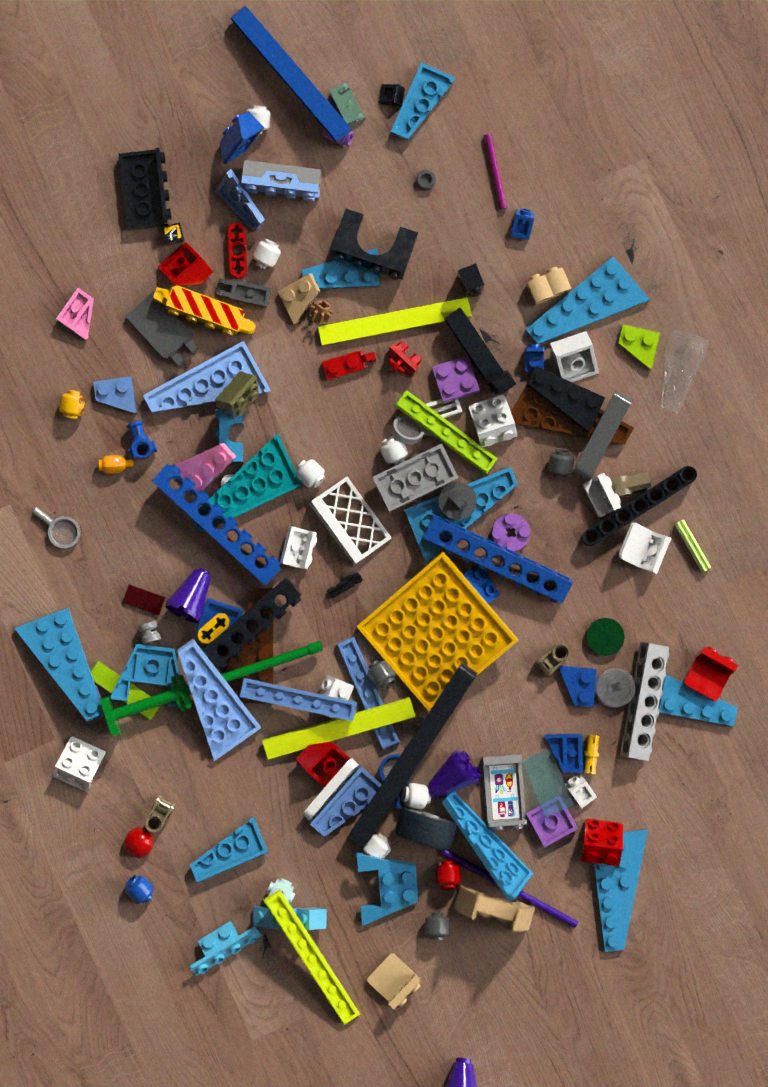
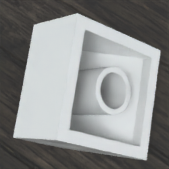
(575, 357)

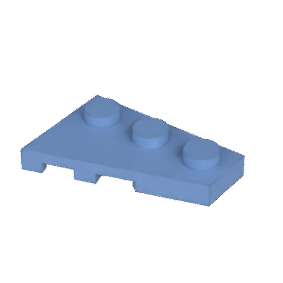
(239, 201)

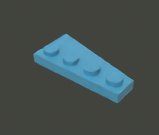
(685, 702)
(238, 848)

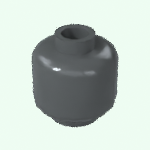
(561, 463)
(381, 674)
(437, 926)

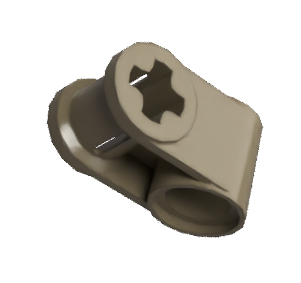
(551, 660)
(159, 813)

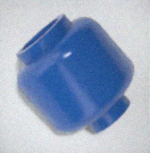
(139, 889)

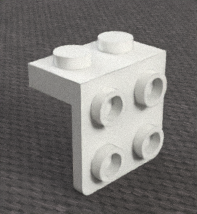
(493, 420)
(644, 548)

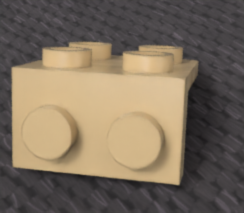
(394, 980)

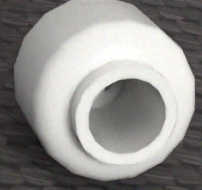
(261, 115)
(266, 254)
(393, 451)
(310, 473)
(416, 796)
(377, 846)

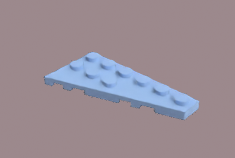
(205, 381)
(218, 706)

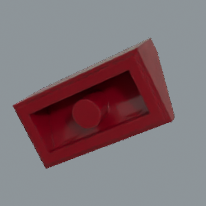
(144, 599)

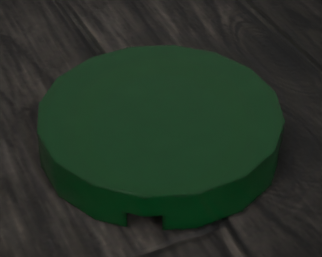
(605, 636)

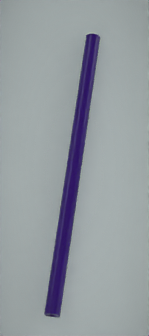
(522, 895)

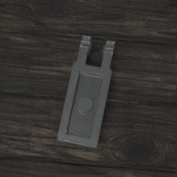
(245, 292)

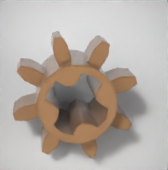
(320, 312)

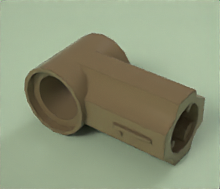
(626, 484)

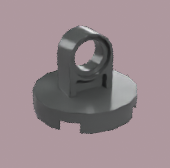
(457, 500)

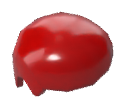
(139, 842)

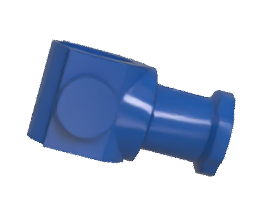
(139, 440)

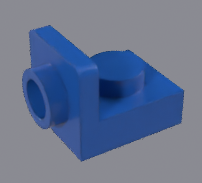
(522, 223)
(533, 357)

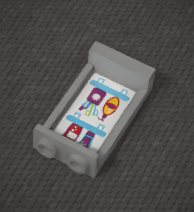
(504, 791)

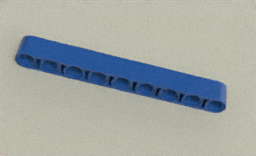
(291, 74)

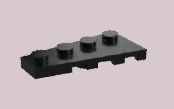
(567, 396)

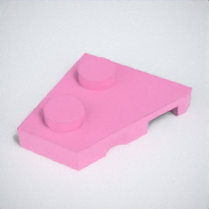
(77, 313)

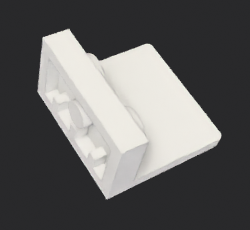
(78, 764)

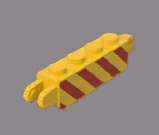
(204, 309)

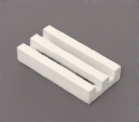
(459, 410)

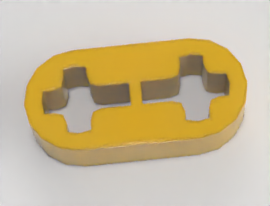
(210, 624)

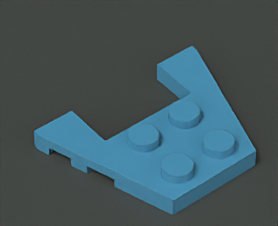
(150, 666)
(396, 886)

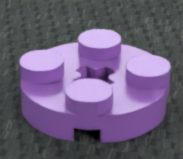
(509, 521)

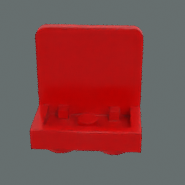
(710, 673)
(602, 842)

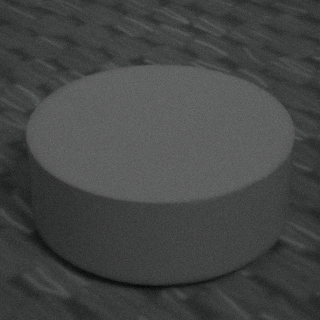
(426, 179)

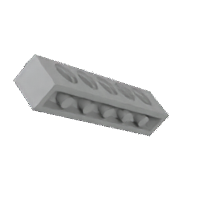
(637, 708)

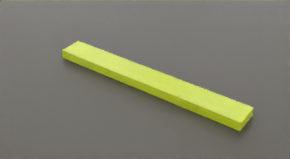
(391, 321)
(338, 728)
(311, 956)

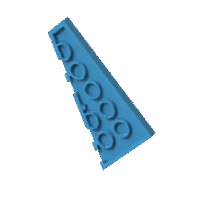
(61, 653)
(496, 856)

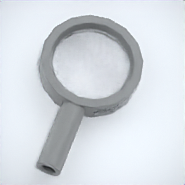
(407, 430)
(62, 531)

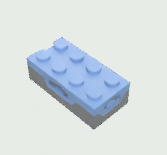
(281, 179)

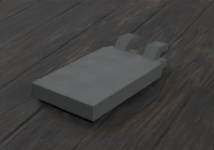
(161, 329)

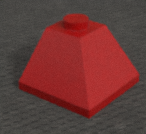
(185, 267)
(322, 761)

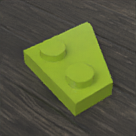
(640, 343)

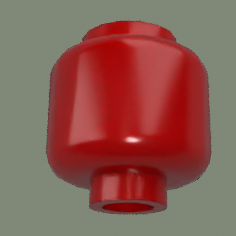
(448, 875)

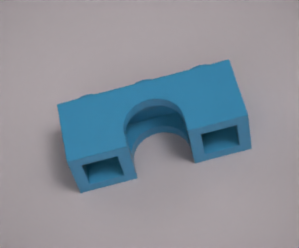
(225, 424)

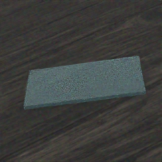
(547, 783)

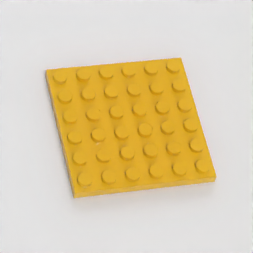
(435, 628)

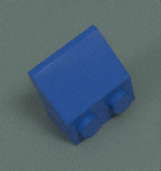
(239, 136)

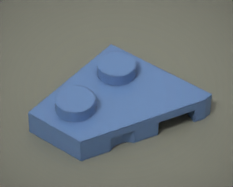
(116, 393)

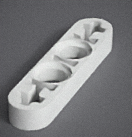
(330, 789)

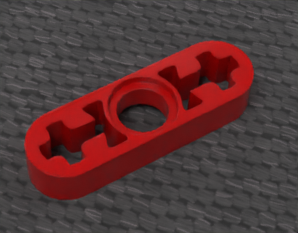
(231, 236)

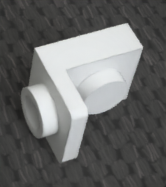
(580, 790)

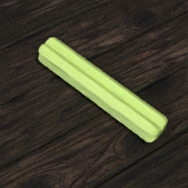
(692, 545)

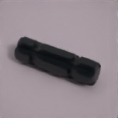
(344, 585)

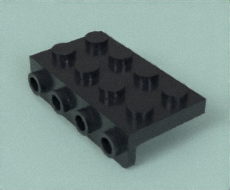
(144, 189)

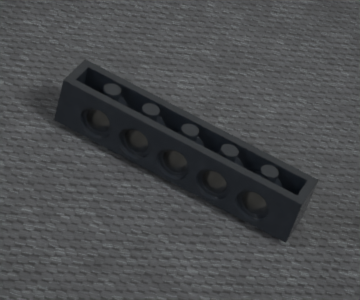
(284, 588)

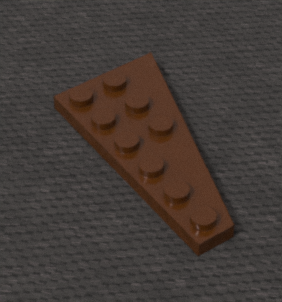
(540, 413)
(257, 651)

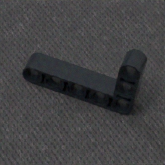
(478, 352)

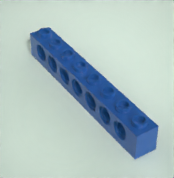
(163, 481)
(556, 593)

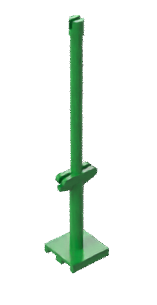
(181, 691)

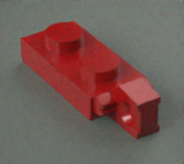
(347, 364)

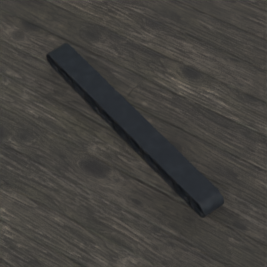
(412, 755)

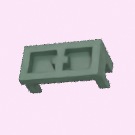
(346, 104)

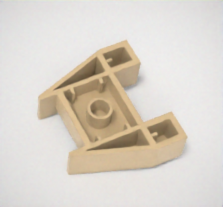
(471, 900)

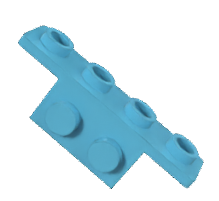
(221, 945)

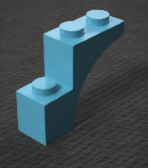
(311, 917)

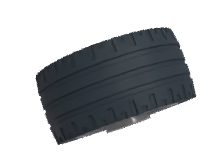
(426, 828)

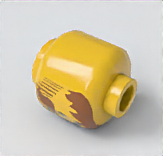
(72, 404)

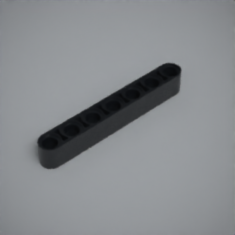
(648, 503)

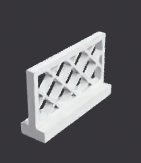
(337, 531)

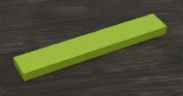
(445, 432)

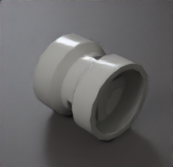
(149, 632)

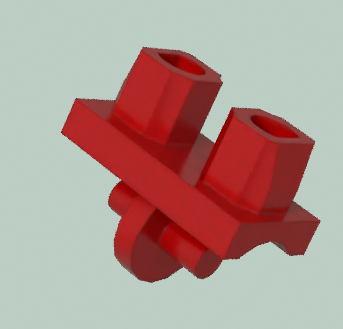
(401, 361)

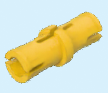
(591, 754)

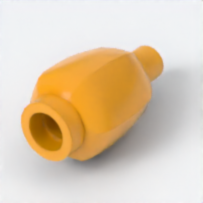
(114, 464)

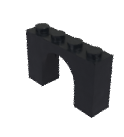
(391, 263)

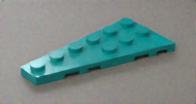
(257, 482)

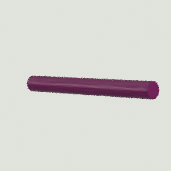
(495, 171)

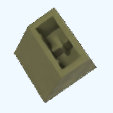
(238, 394)

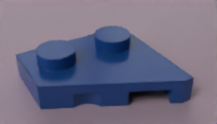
(568, 751)

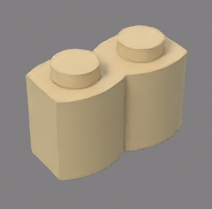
(548, 286)

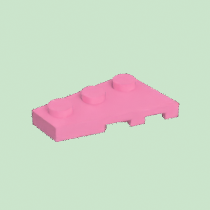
(206, 466)

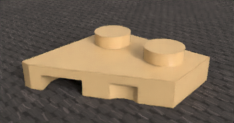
(298, 296)

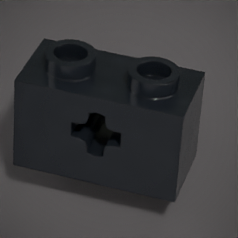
(470, 280)

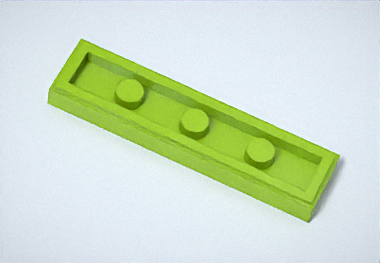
(108, 679)

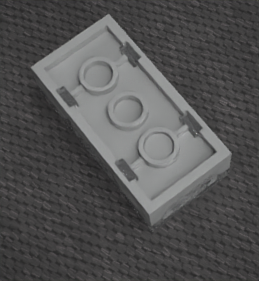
(415, 478)

